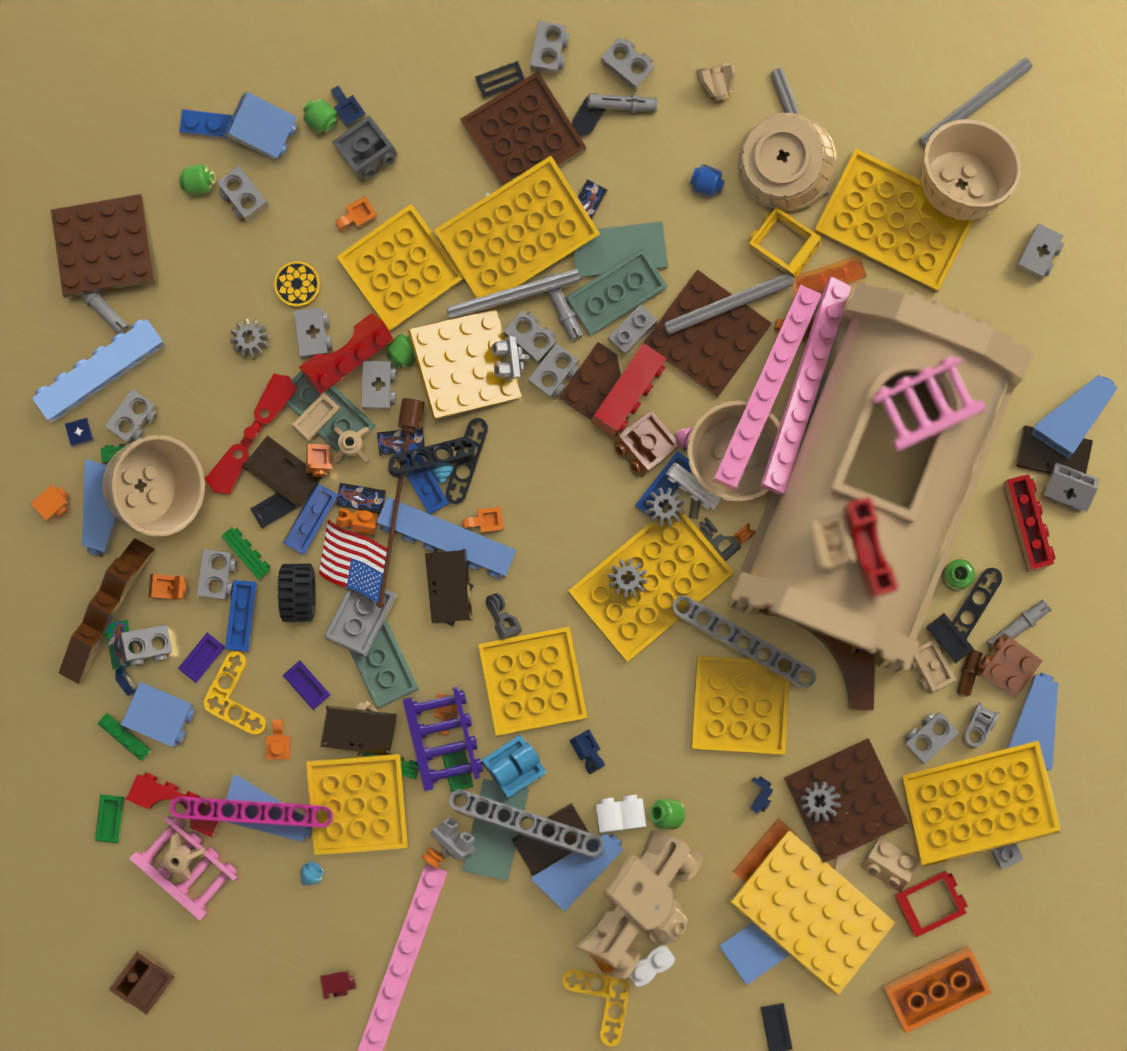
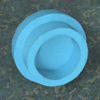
(442, 473)
(311, 873)

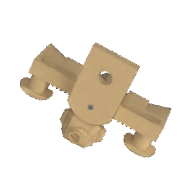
(643, 903)

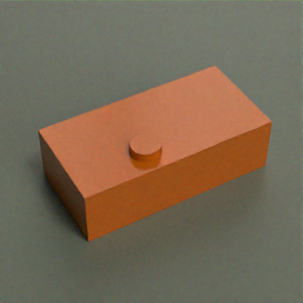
(936, 989)

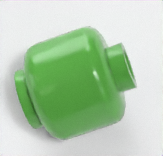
(320, 116)
(196, 179)
(401, 351)
(964, 568)
(667, 814)

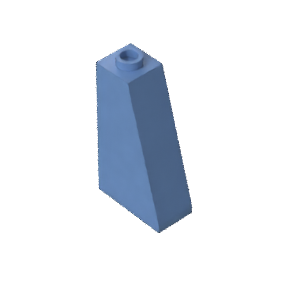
(1071, 420)
(98, 521)
(1038, 717)
(245, 791)
(574, 873)

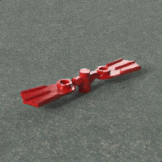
(273, 399)

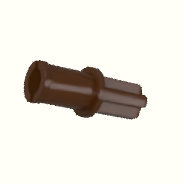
(969, 673)

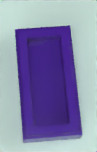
(201, 657)
(306, 685)

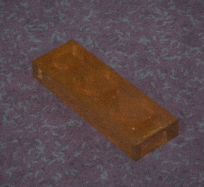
(844, 271)
(761, 850)

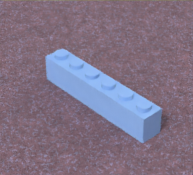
(98, 371)

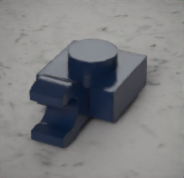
(347, 108)
(587, 748)

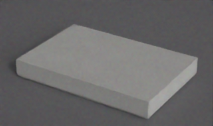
(359, 621)

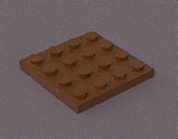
(522, 129)
(102, 245)
(713, 348)
(866, 800)

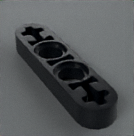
(429, 453)
(471, 463)
(971, 606)

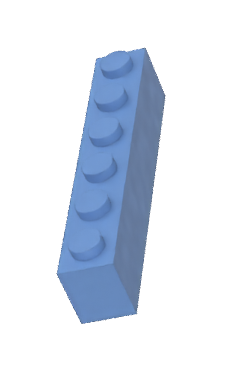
(447, 537)

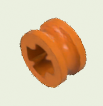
(744, 534)
(433, 857)

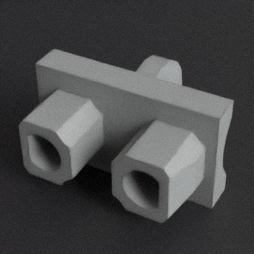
(512, 359)
(451, 841)

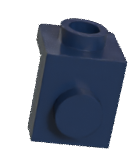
(761, 801)

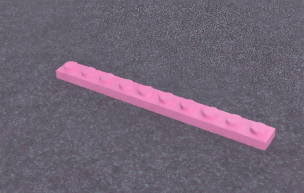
(805, 386)
(767, 388)
(403, 959)

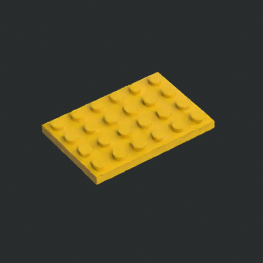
(892, 221)
(517, 230)
(676, 564)
(981, 803)
(812, 912)

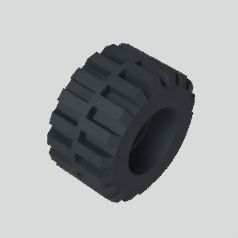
(296, 592)

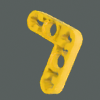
(224, 695)
(605, 991)

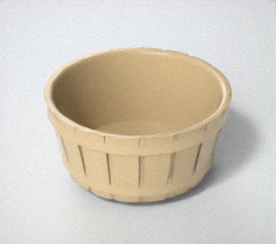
(976, 156)
(807, 169)
(710, 442)
(171, 491)

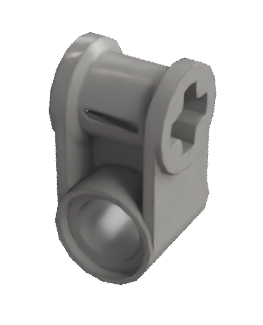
(982, 722)

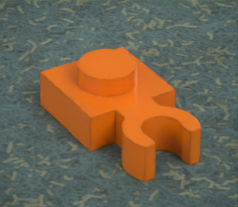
(361, 520)

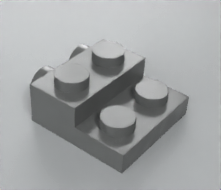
(365, 148)

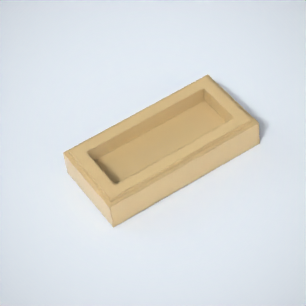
(316, 416)

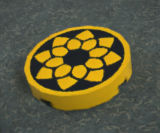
(297, 284)

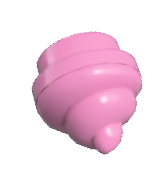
(683, 437)

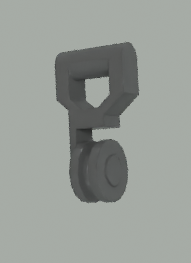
(707, 529)
(496, 603)

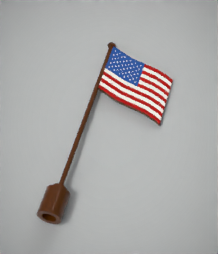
(355, 558)

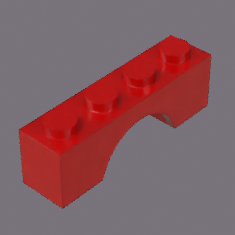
(326, 369)
(875, 569)
(148, 792)

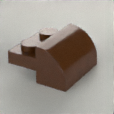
(141, 982)

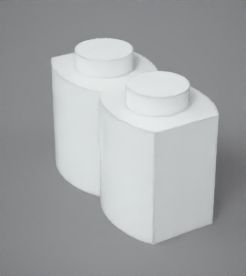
(621, 814)
(657, 961)

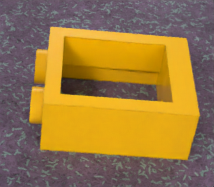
(804, 255)

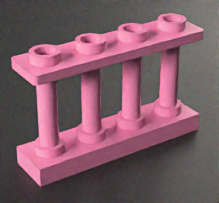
(926, 427)
(180, 890)

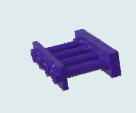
(420, 731)

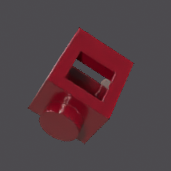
(337, 984)

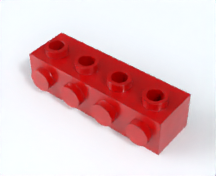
(628, 389)
(1028, 522)

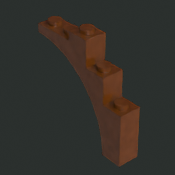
(102, 610)
(856, 668)

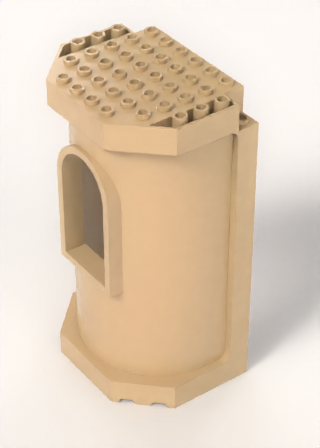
(876, 340)

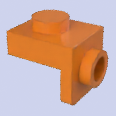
(318, 460)
(166, 587)

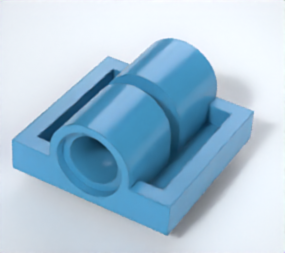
(514, 766)

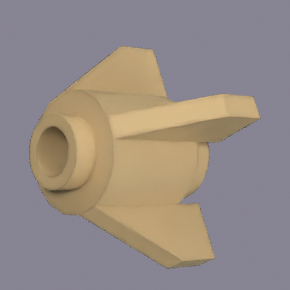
(717, 80)
(352, 450)
(183, 855)

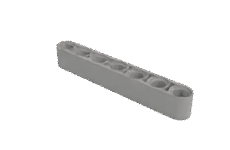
(755, 642)
(516, 819)

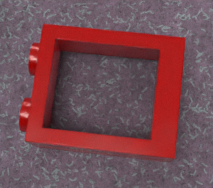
(909, 915)

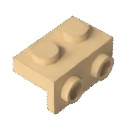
(832, 543)
(932, 666)
(890, 864)

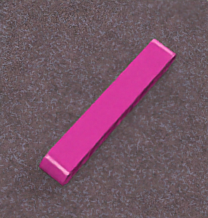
(240, 811)

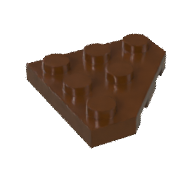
(592, 382)

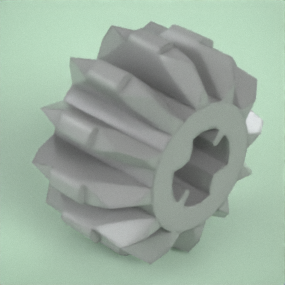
(242, 344)
(672, 503)
(622, 573)
(829, 800)

